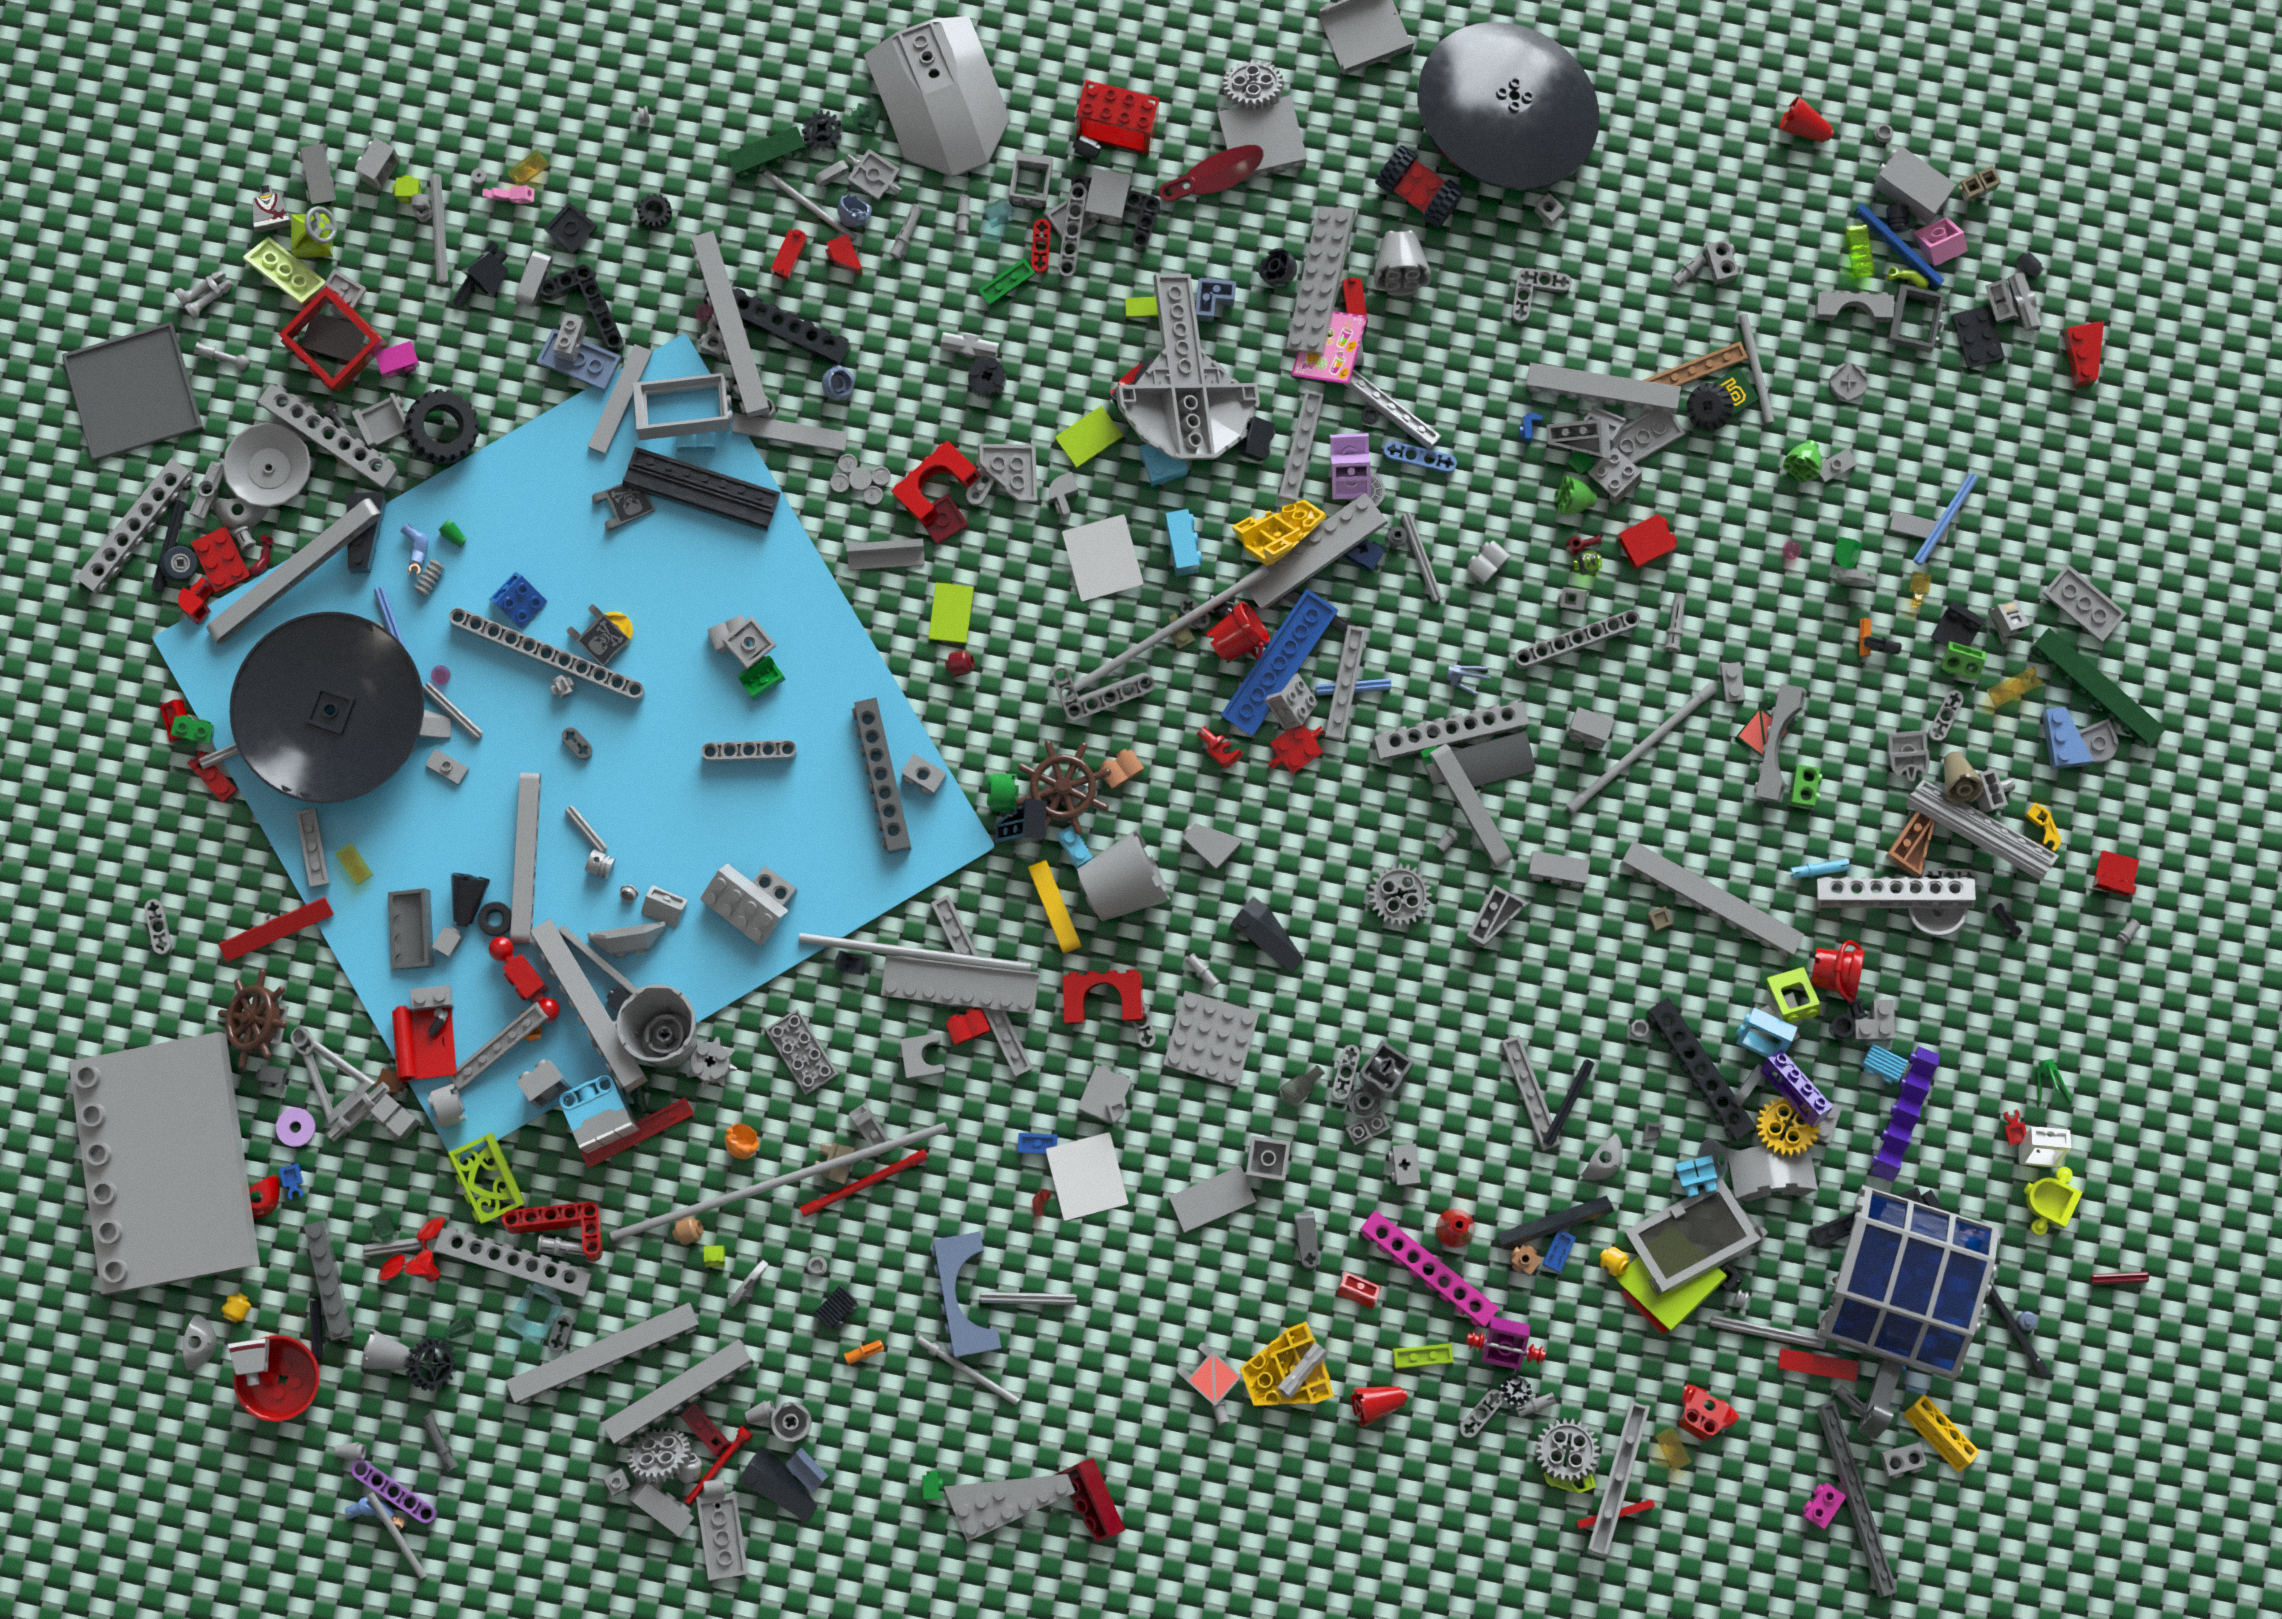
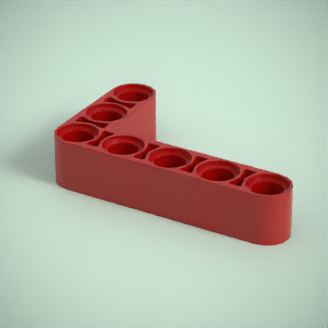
(560, 1222)

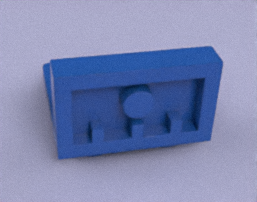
(518, 600)

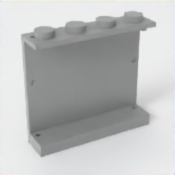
(1364, 32)

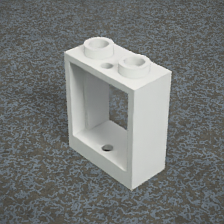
(2051, 1149)

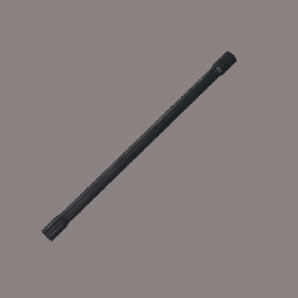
(2036, 1362)

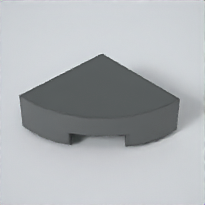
(1652, 1131)

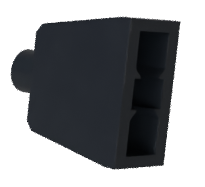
(487, 271)

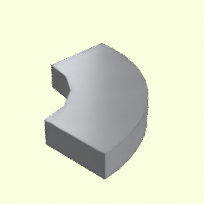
(748, 1283)

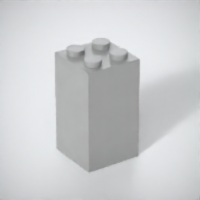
(1913, 184)

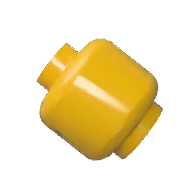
(1614, 1261)
(236, 1307)

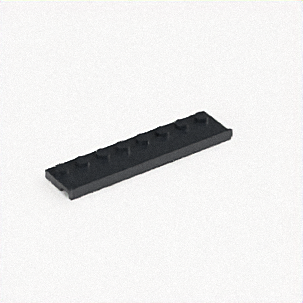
(701, 489)

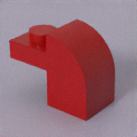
(193, 600)

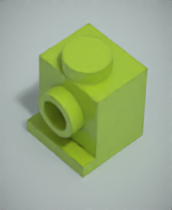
(714, 1256)

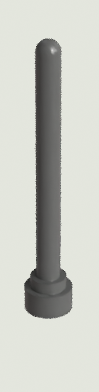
(331, 410)

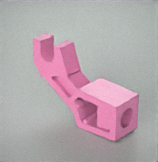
(518, 194)

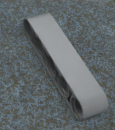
(1076, 239)
(741, 746)

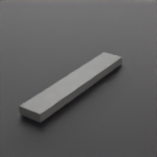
(619, 399)
(1392, 410)
(789, 432)
(1301, 446)
(1345, 683)
(597, 959)
(498, 1046)
(1529, 1089)

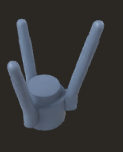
(1456, 674)

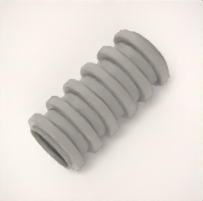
(429, 577)

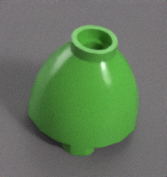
(1804, 461)
(1574, 496)

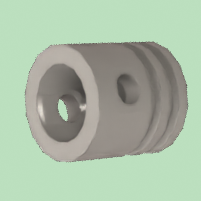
(600, 864)

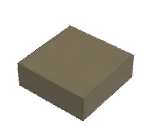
(1660, 919)

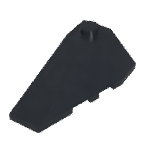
(1263, 930)
(774, 1481)

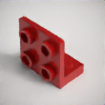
(2116, 873)

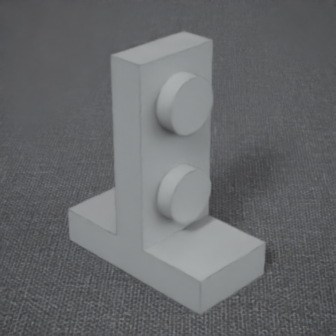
(868, 1125)

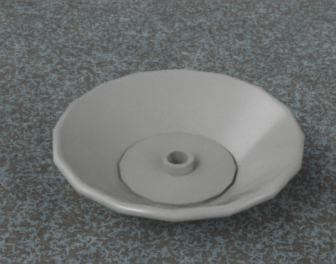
(263, 447)

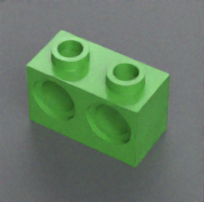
(1965, 656)
(1800, 785)

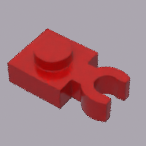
(2014, 1131)

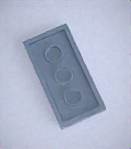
(592, 365)

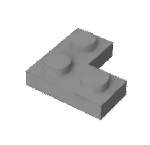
(347, 288)

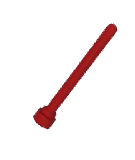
(742, 1436)

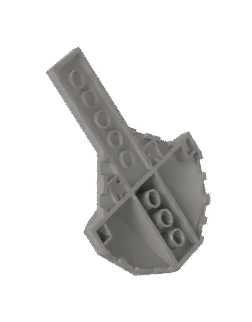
(1185, 398)

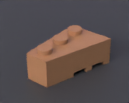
(1912, 844)

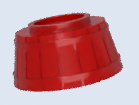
(279, 1401)

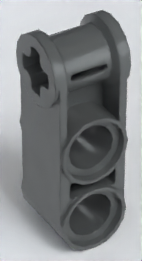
(1307, 1238)

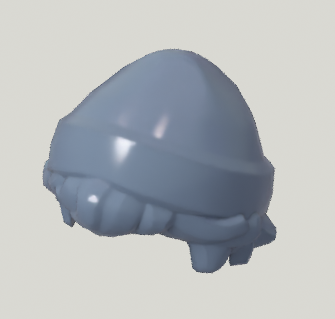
(853, 211)
(838, 383)

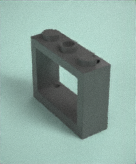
(1936, 322)

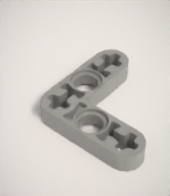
(1528, 287)

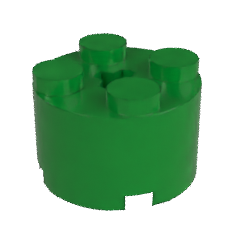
(1003, 792)

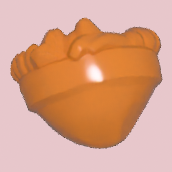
(741, 1141)

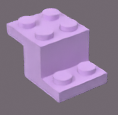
(1350, 465)

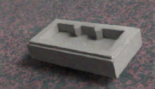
(1837, 465)
(447, 766)

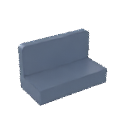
(807, 1470)

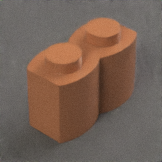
(1122, 769)

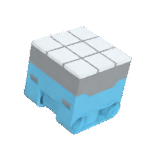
(598, 1113)

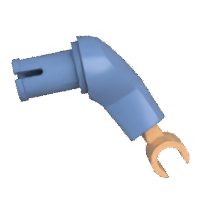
(420, 547)
(365, 1507)

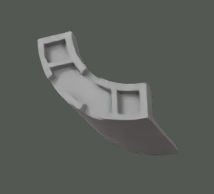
(1760, 1172)

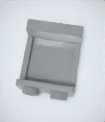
(1107, 196)
(381, 421)
(1103, 1089)

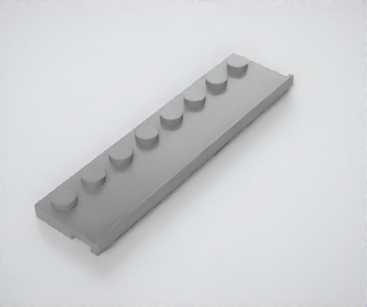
(1318, 550)
(1982, 830)
(960, 984)

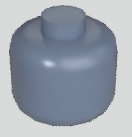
(2027, 1321)

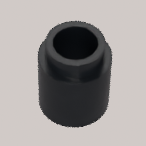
(1086, 147)
(2029, 265)

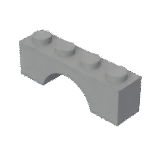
(1878, 307)

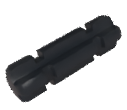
(2007, 920)

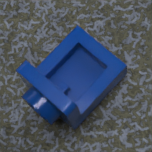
(1526, 429)

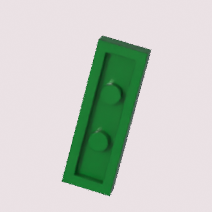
(1006, 282)

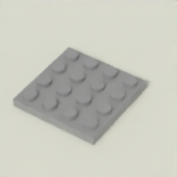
(1211, 1039)

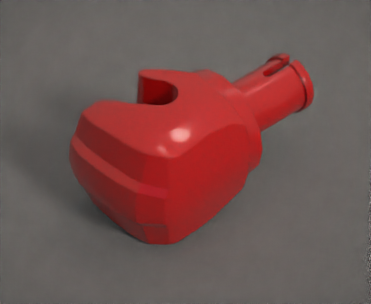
(1216, 749)

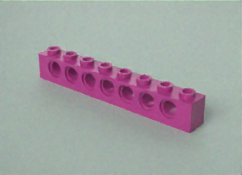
(1440, 1270)

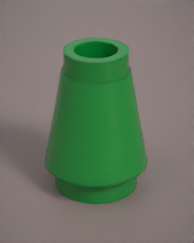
(452, 533)

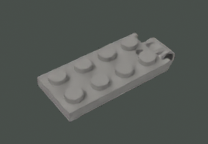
(721, 1532)

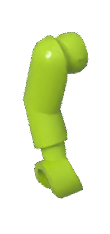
(1917, 278)

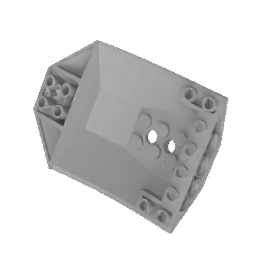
(943, 120)

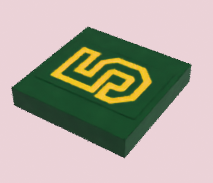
(1739, 388)

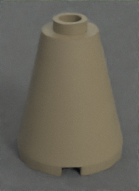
(1961, 779)

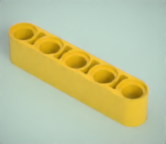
(1054, 906)

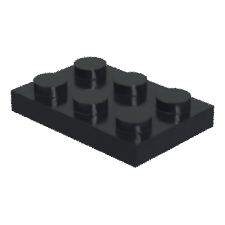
(1978, 336)

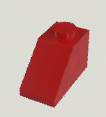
(843, 254)

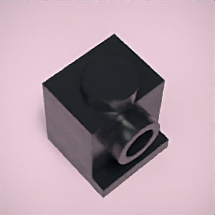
(1733, 1277)

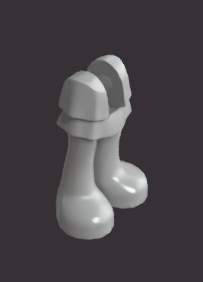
(210, 282)

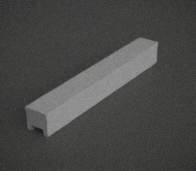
(1618, 1480)

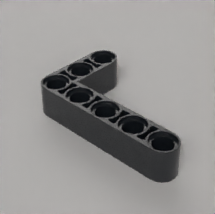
(1140, 208)
(592, 300)

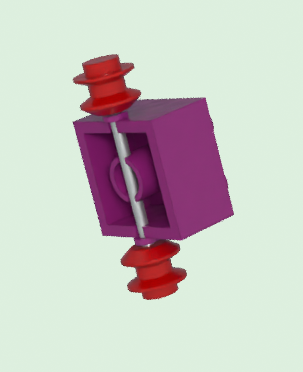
(1505, 1344)

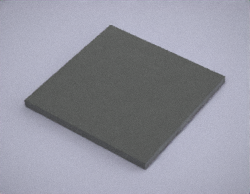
(132, 391)

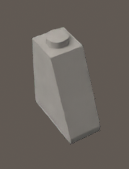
(1210, 844)

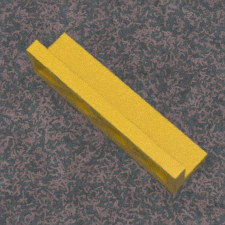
(1939, 1435)

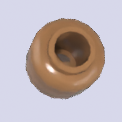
(688, 1230)

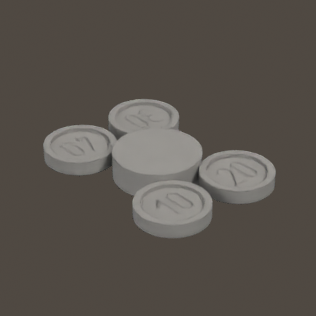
(860, 479)

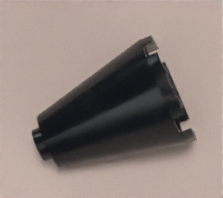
(467, 897)

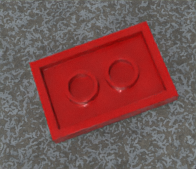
(221, 559)

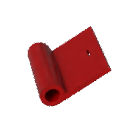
(418, 1052)

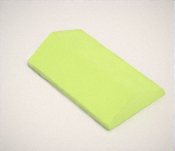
(285, 271)

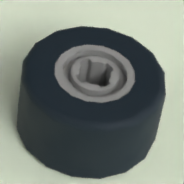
(178, 570)

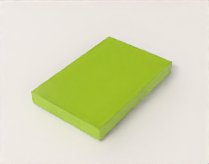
(1089, 437)
(951, 613)

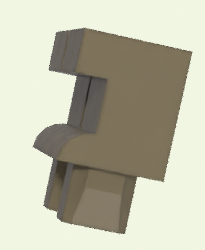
(1979, 184)
(834, 1151)

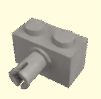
(1993, 793)

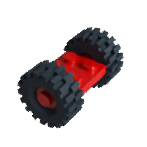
(1419, 186)

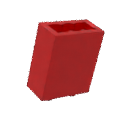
(1647, 541)

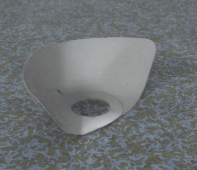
(250, 517)
(1706, 1149)
(1600, 1170)
(198, 1356)

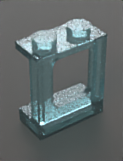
(527, 1328)

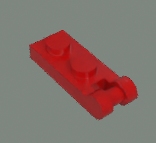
(213, 779)

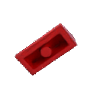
(169, 711)
(1359, 1290)

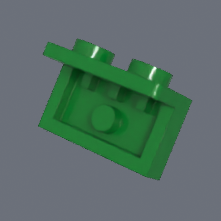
(761, 677)
(193, 730)

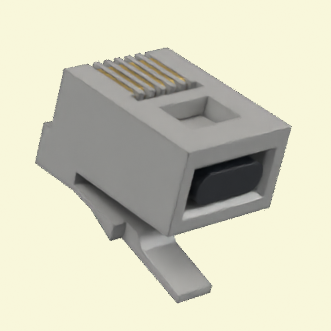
(2008, 620)

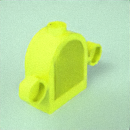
(2052, 1200)

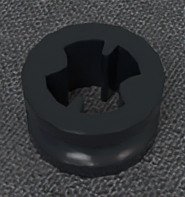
(1370, 421)

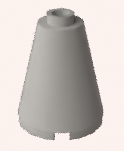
(384, 1353)

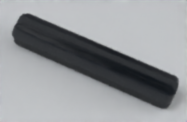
(316, 1328)

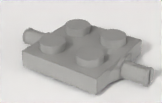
(873, 174)

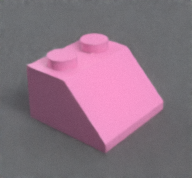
(1941, 241)

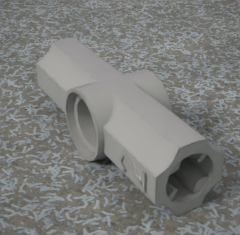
(2024, 301)
(969, 346)
(203, 502)

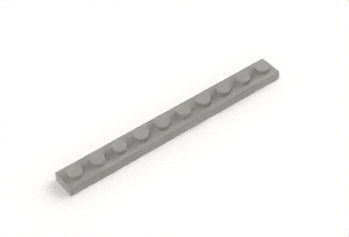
(997, 1019)

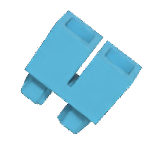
(1689, 1179)

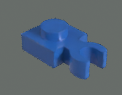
(291, 1177)

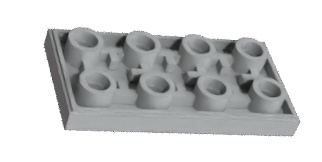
(801, 1051)

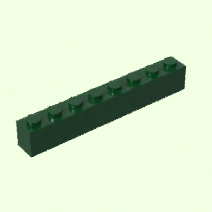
(2097, 688)

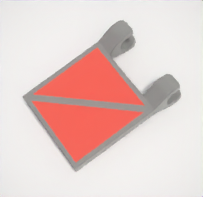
(1213, 1377)

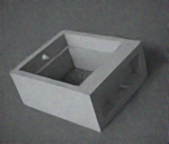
(1031, 161)

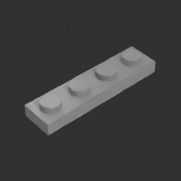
(312, 847)

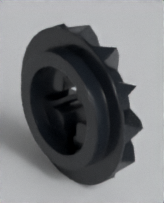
(1518, 1398)

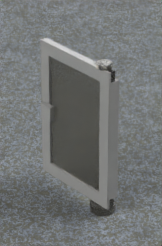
(1692, 1238)

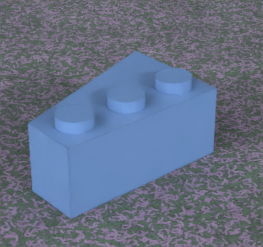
(2063, 740)

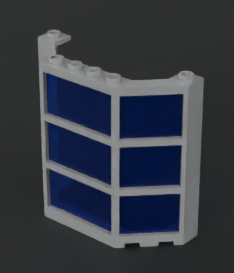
(1911, 1283)

